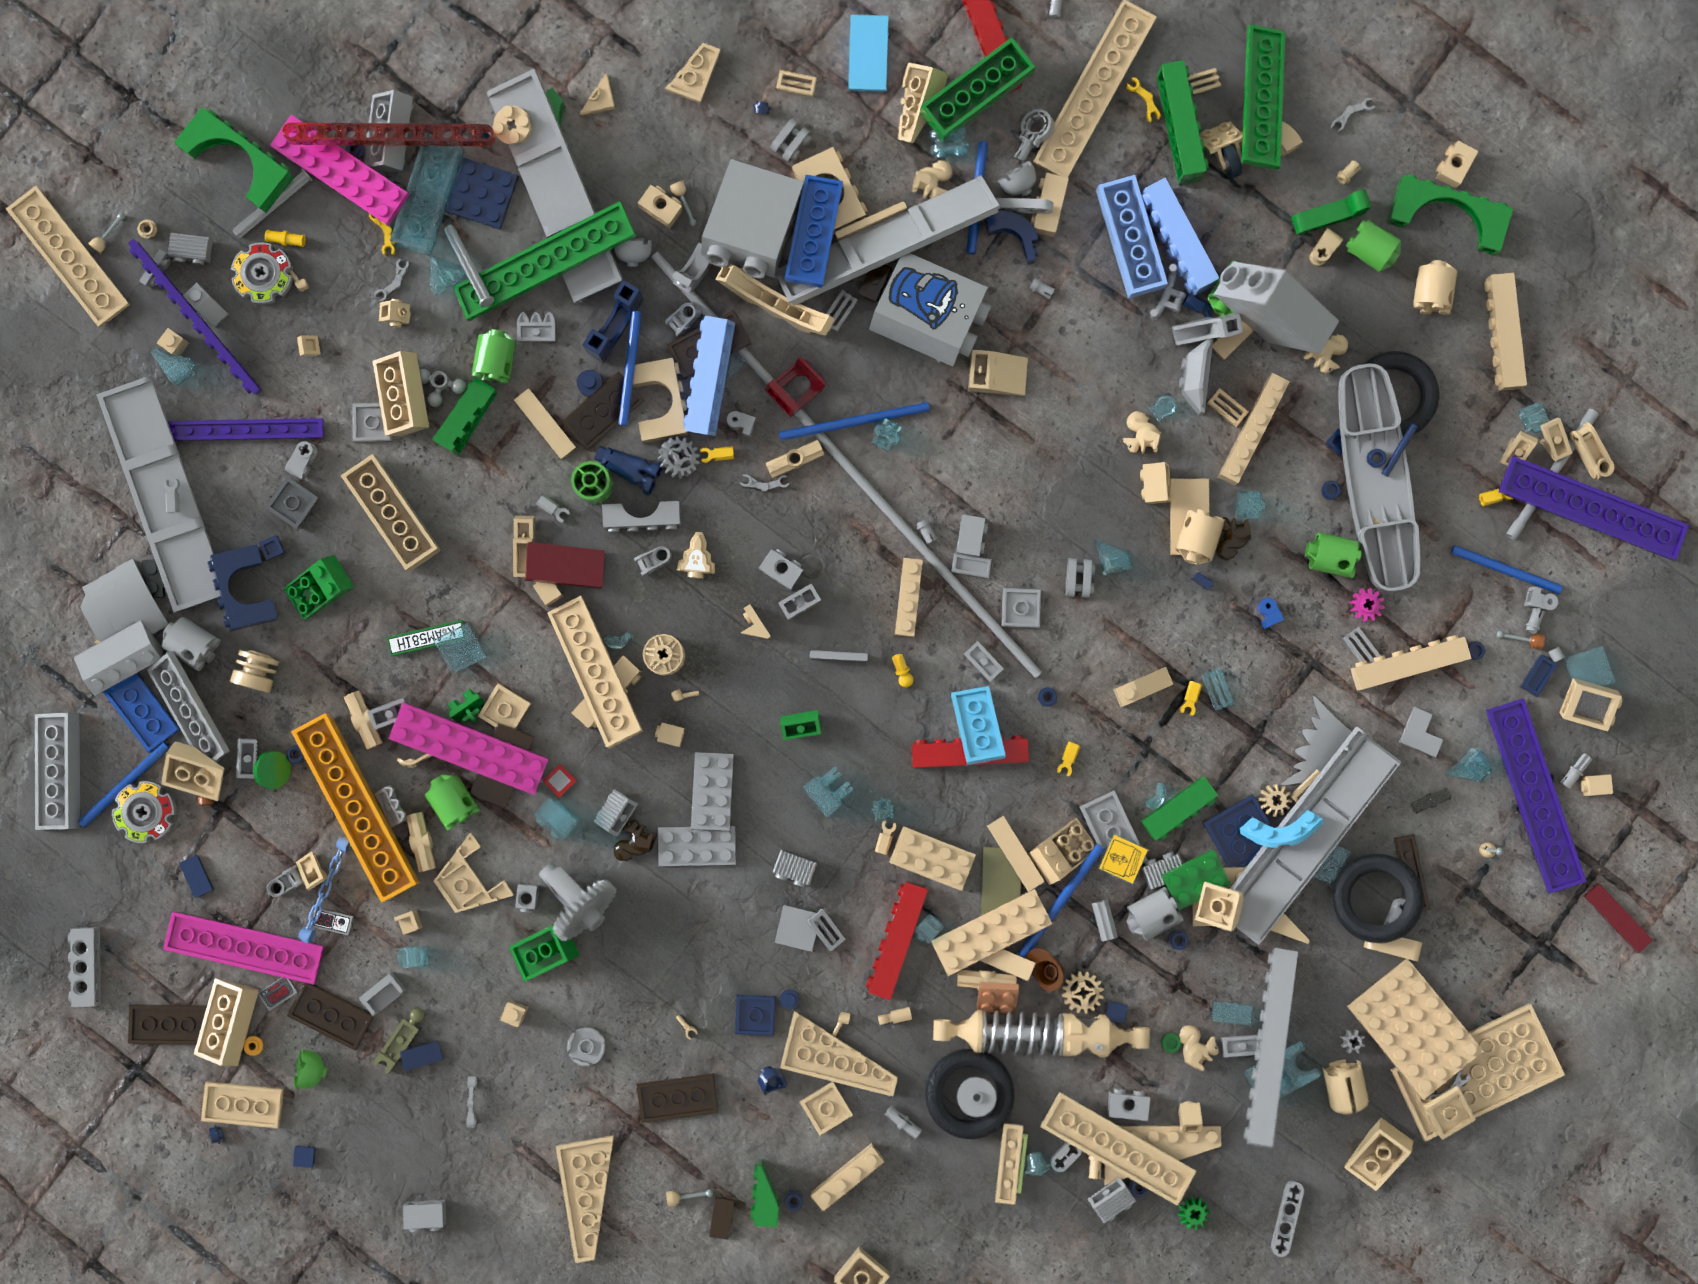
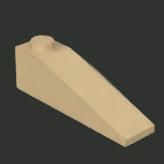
(920, 85)

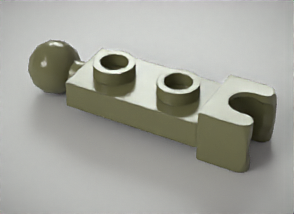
(400, 1040)

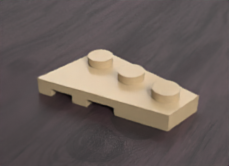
(695, 76)

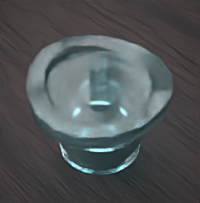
(1036, 1164)

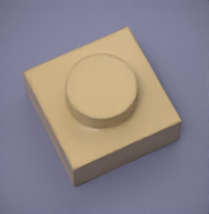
(308, 345)

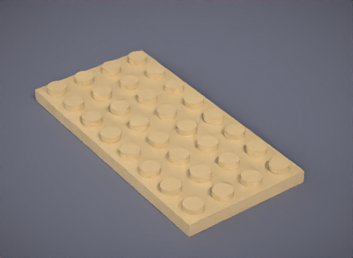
(1513, 1064)

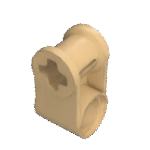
(1326, 246)

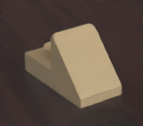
(1555, 439)
(1519, 447)
(756, 630)
(311, 871)

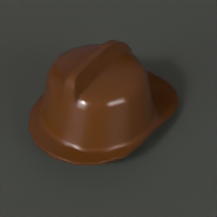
(1047, 970)

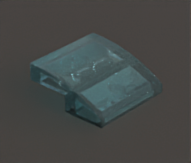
(1590, 667)

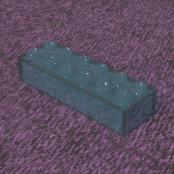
(429, 195)

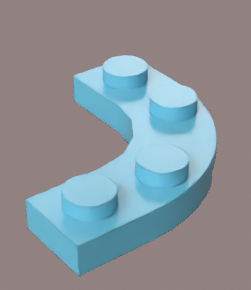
(1291, 834)

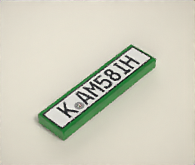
(420, 638)

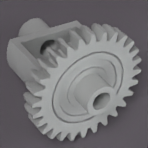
(582, 908)

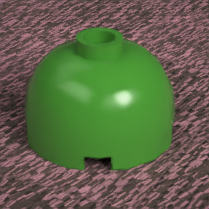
(309, 1070)

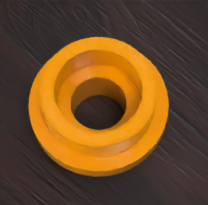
(259, 1045)

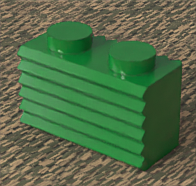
(801, 725)

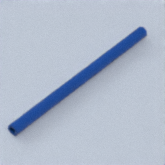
(854, 421)
(1063, 897)

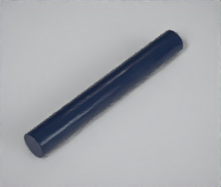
(1399, 450)

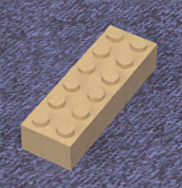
(391, 513)

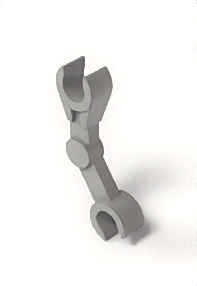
(1349, 111)
(396, 284)
(764, 486)
(1456, 1082)
(471, 1117)

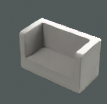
(382, 993)

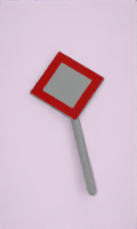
(559, 780)

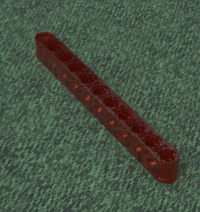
(381, 129)

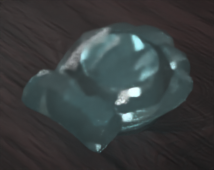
(1163, 407)

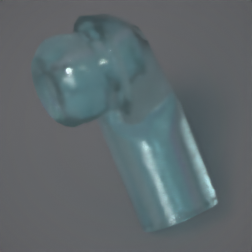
(618, 642)
(1159, 798)

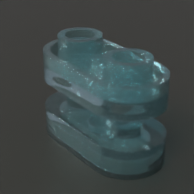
(955, 148)

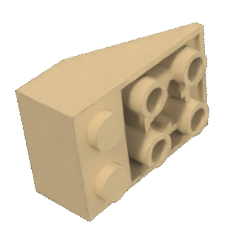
(997, 373)
(1062, 851)

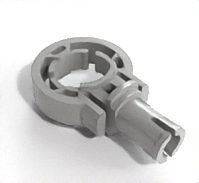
(1033, 139)

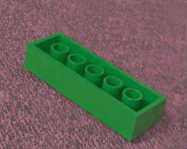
(977, 89)
(1181, 122)

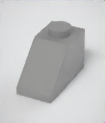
(205, 304)

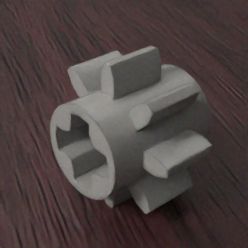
(1348, 1036)

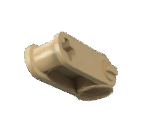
(1592, 451)

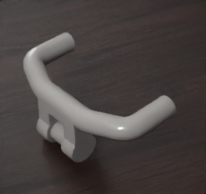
(1169, 291)

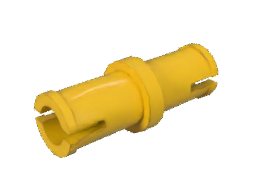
(285, 238)

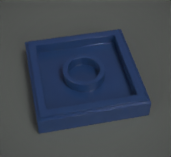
(755, 1015)

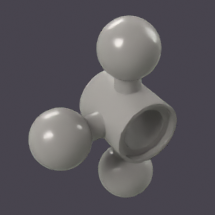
(435, 398)

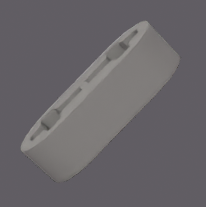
(1067, 1161)

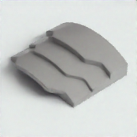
(120, 601)

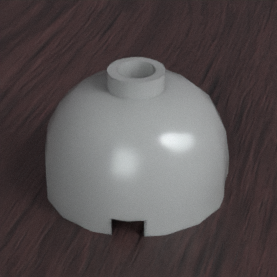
(1019, 180)
(634, 251)

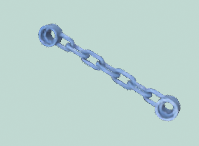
(308, 934)

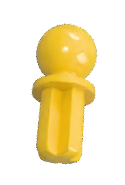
(905, 678)

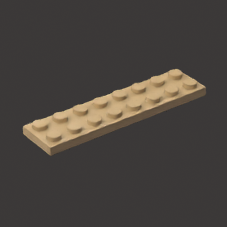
(68, 256)
(595, 672)
(1118, 1148)

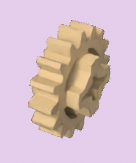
(1090, 991)

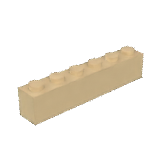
(1506, 331)
(1253, 429)
(1410, 663)

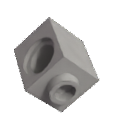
(533, 890)

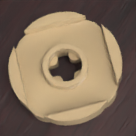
(523, 123)

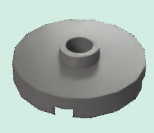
(974, 1086)

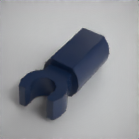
(1197, 305)

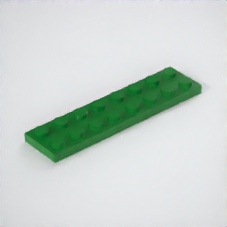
(1263, 97)

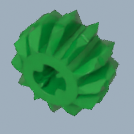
(1187, 1216)

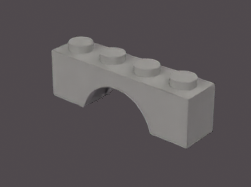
(666, 515)

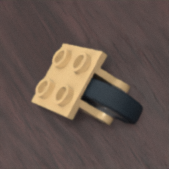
(1225, 142)

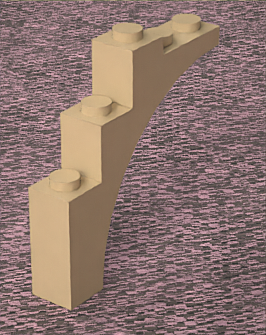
(774, 303)

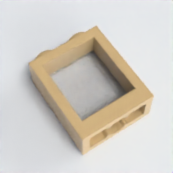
(1591, 704)

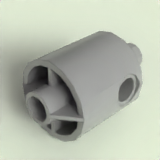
(190, 643)
(1153, 914)

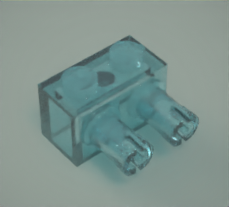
(824, 798)

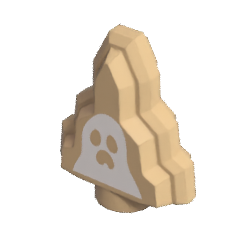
(697, 559)

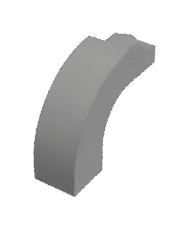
(693, 271)

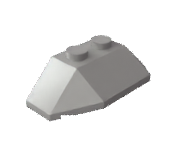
(1196, 376)

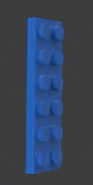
(813, 231)

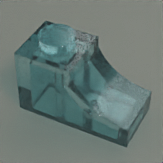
(175, 368)

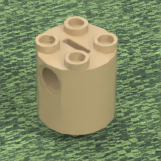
(1435, 288)
(1199, 537)

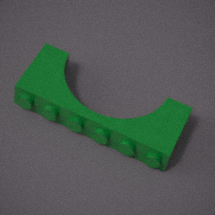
(208, 131)
(1489, 217)

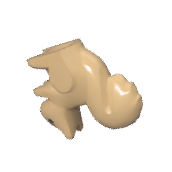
(928, 178)
(1335, 345)
(1146, 435)
(1193, 1051)

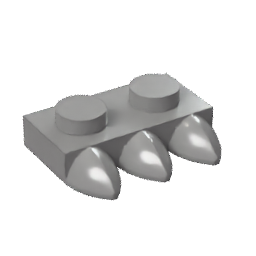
(536, 329)
(390, 806)

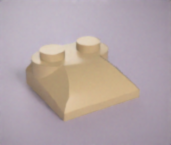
(1220, 906)

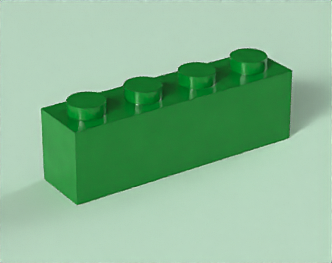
(1179, 808)

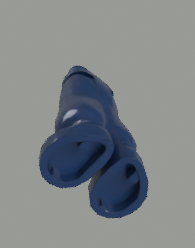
(630, 467)

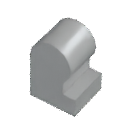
(739, 420)
(1540, 601)

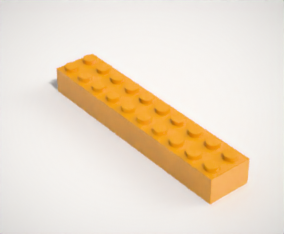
(355, 807)

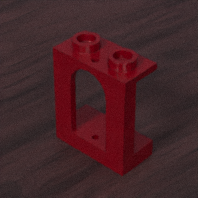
(803, 368)

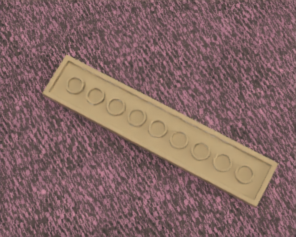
(1095, 89)

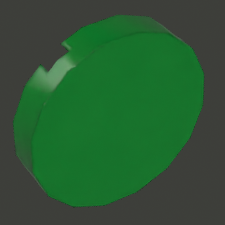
(272, 770)

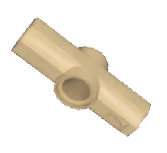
(806, 453)
(361, 720)
(421, 842)
(972, 979)

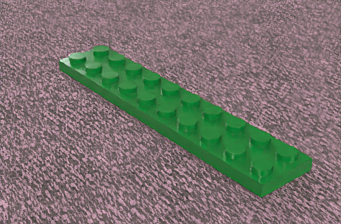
(548, 259)

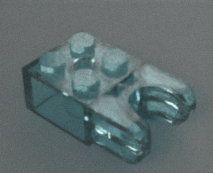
(1292, 1077)

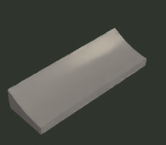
(187, 707)
(57, 771)

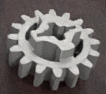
(674, 458)

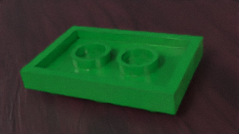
(1187, 880)

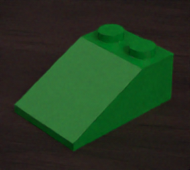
(542, 953)

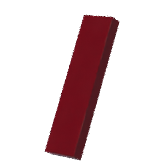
(1618, 918)

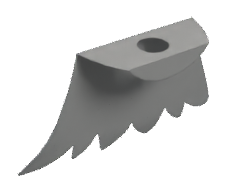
(1323, 741)

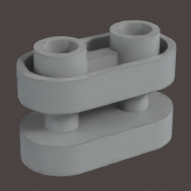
(801, 139)
(1086, 587)

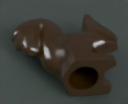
(1237, 537)
(638, 842)

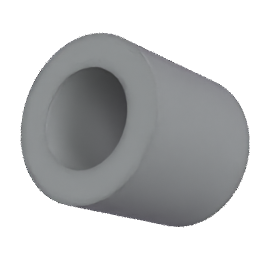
(1556, 654)

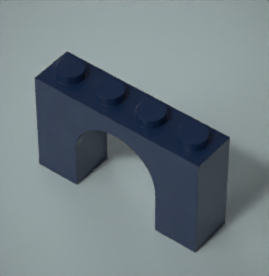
(601, 343)
(237, 614)

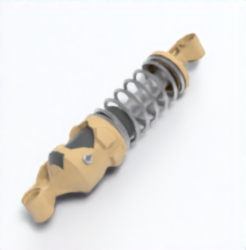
(1060, 1035)

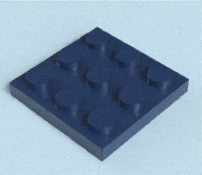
(482, 193)
(1226, 835)

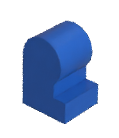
(1270, 611)

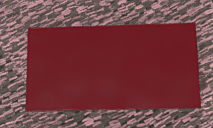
(564, 565)

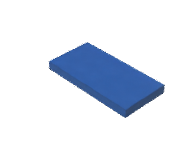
(142, 711)

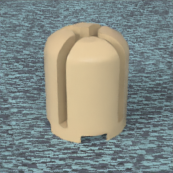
(1346, 1086)

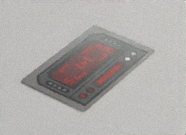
(277, 993)

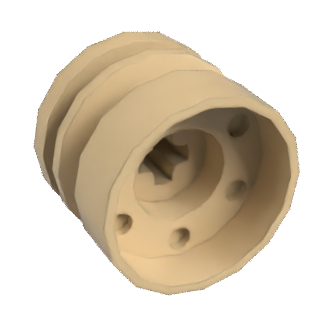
(668, 665)
(254, 671)

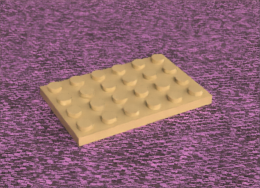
(1415, 1028)

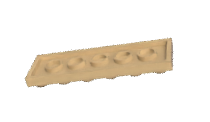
(991, 932)

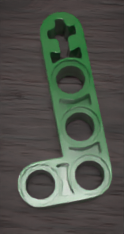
(1329, 214)

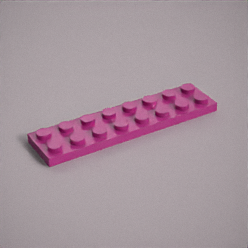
(345, 175)
(468, 748)
(243, 947)

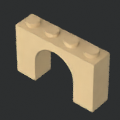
(828, 165)
(663, 373)

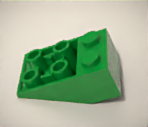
(318, 586)
(766, 1207)

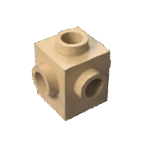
(394, 313)

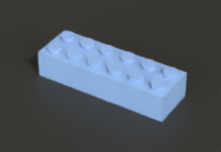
(1131, 236)
(1179, 238)
(709, 375)

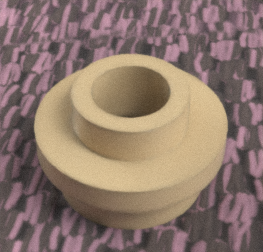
(143, 225)

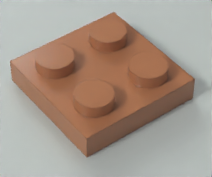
(997, 997)

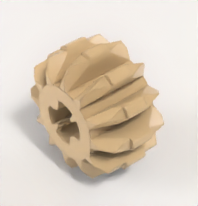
(1268, 802)

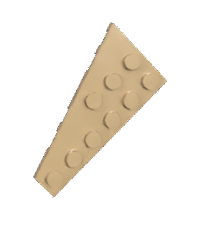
(824, 1056)
(1171, 1141)
(584, 1182)

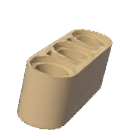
(1401, 947)

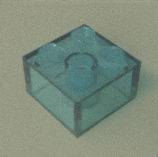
(557, 818)

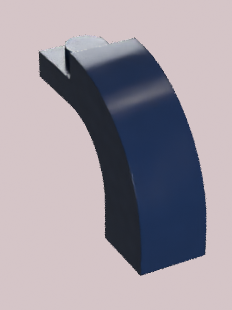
(1018, 226)

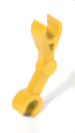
(1151, 108)
(387, 235)

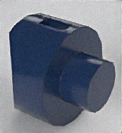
(589, 382)
(771, 1079)

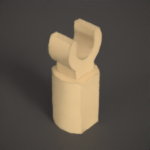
(884, 839)
(895, 1016)

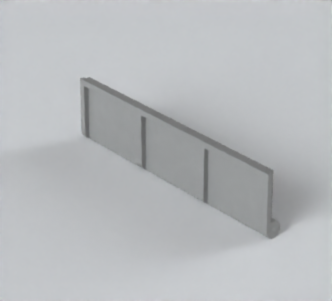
(553, 179)
(898, 236)
(148, 459)
(1339, 798)

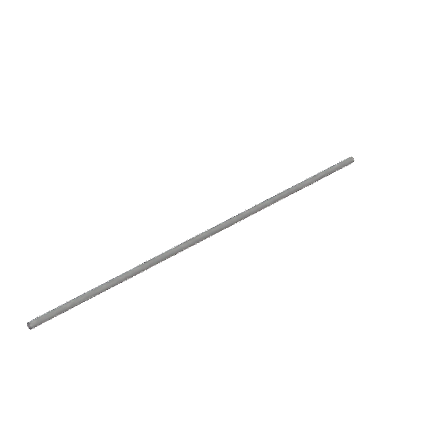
(874, 495)

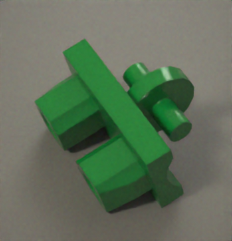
(467, 709)

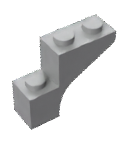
(1208, 328)

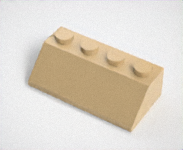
(226, 1022)

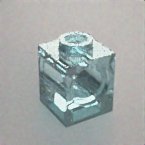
(1533, 417)
(928, 929)
(412, 956)

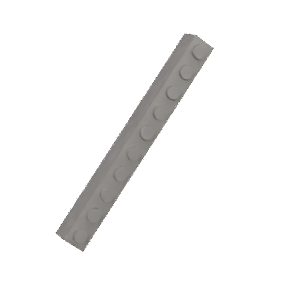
(1272, 1048)

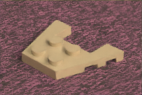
(461, 884)

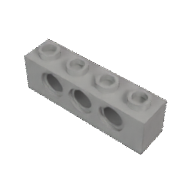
(91, 958)

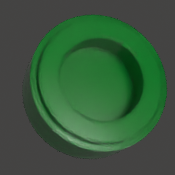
(1171, 1042)

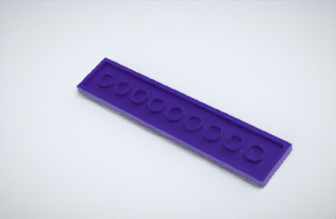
(1593, 508)
(1536, 795)

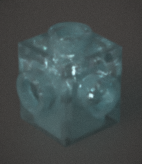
(886, 435)
(1249, 504)

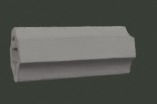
(1104, 920)

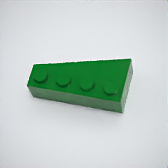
(465, 416)

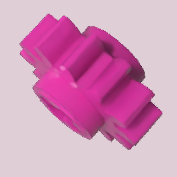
(1364, 598)

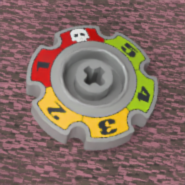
(262, 259)
(129, 814)

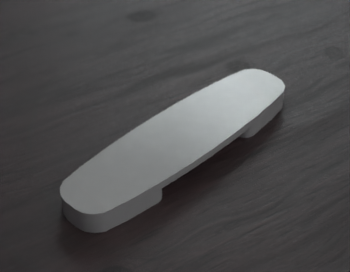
(1370, 422)

